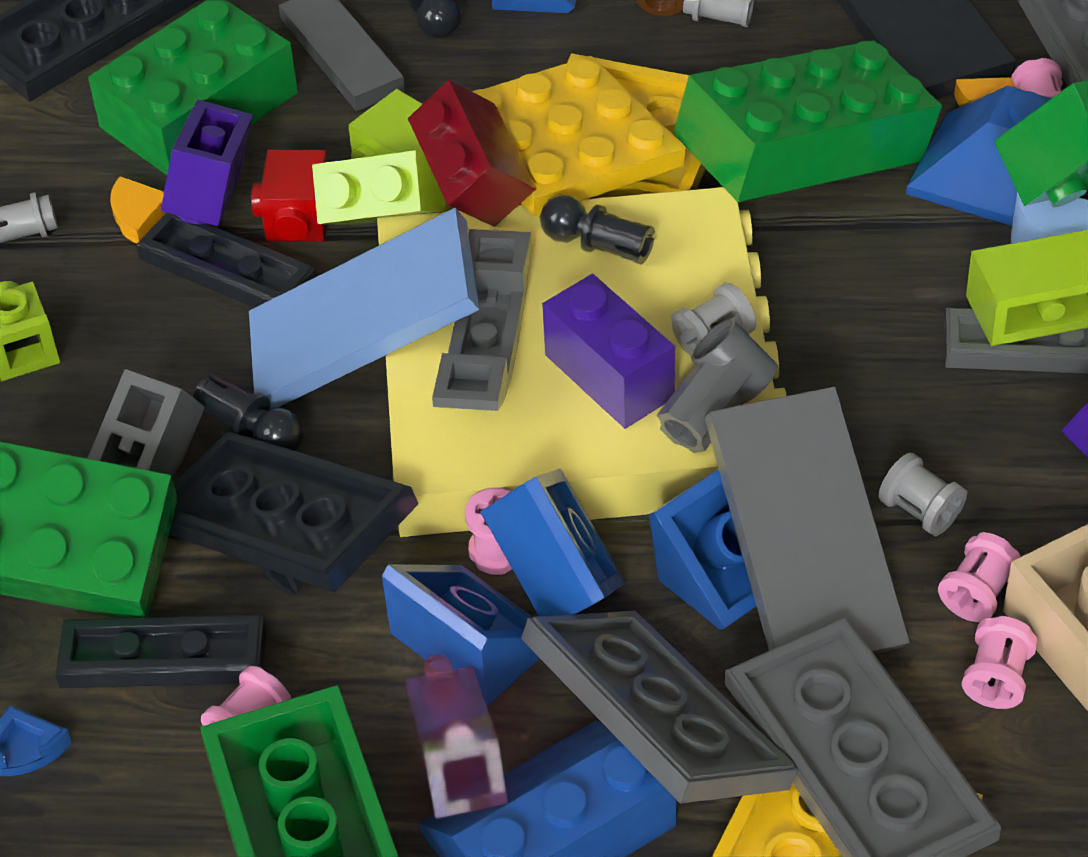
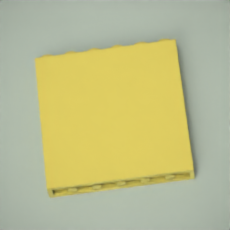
(545, 414)

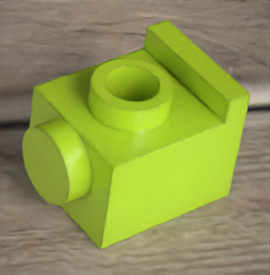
(21, 318)

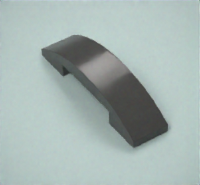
(486, 342)

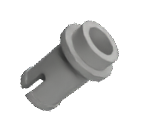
(724, 10)
(28, 218)

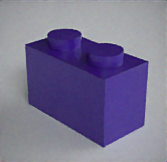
(206, 163)
(609, 350)

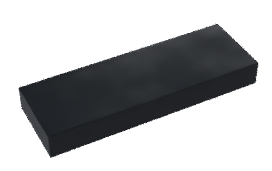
(221, 261)
(159, 650)

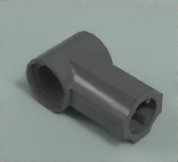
(726, 374)

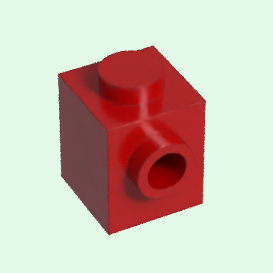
(288, 196)

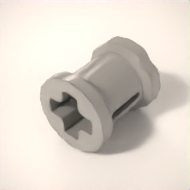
(726, 299)
(922, 494)

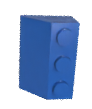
(565, 802)

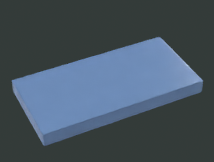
(363, 309)

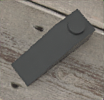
(147, 425)

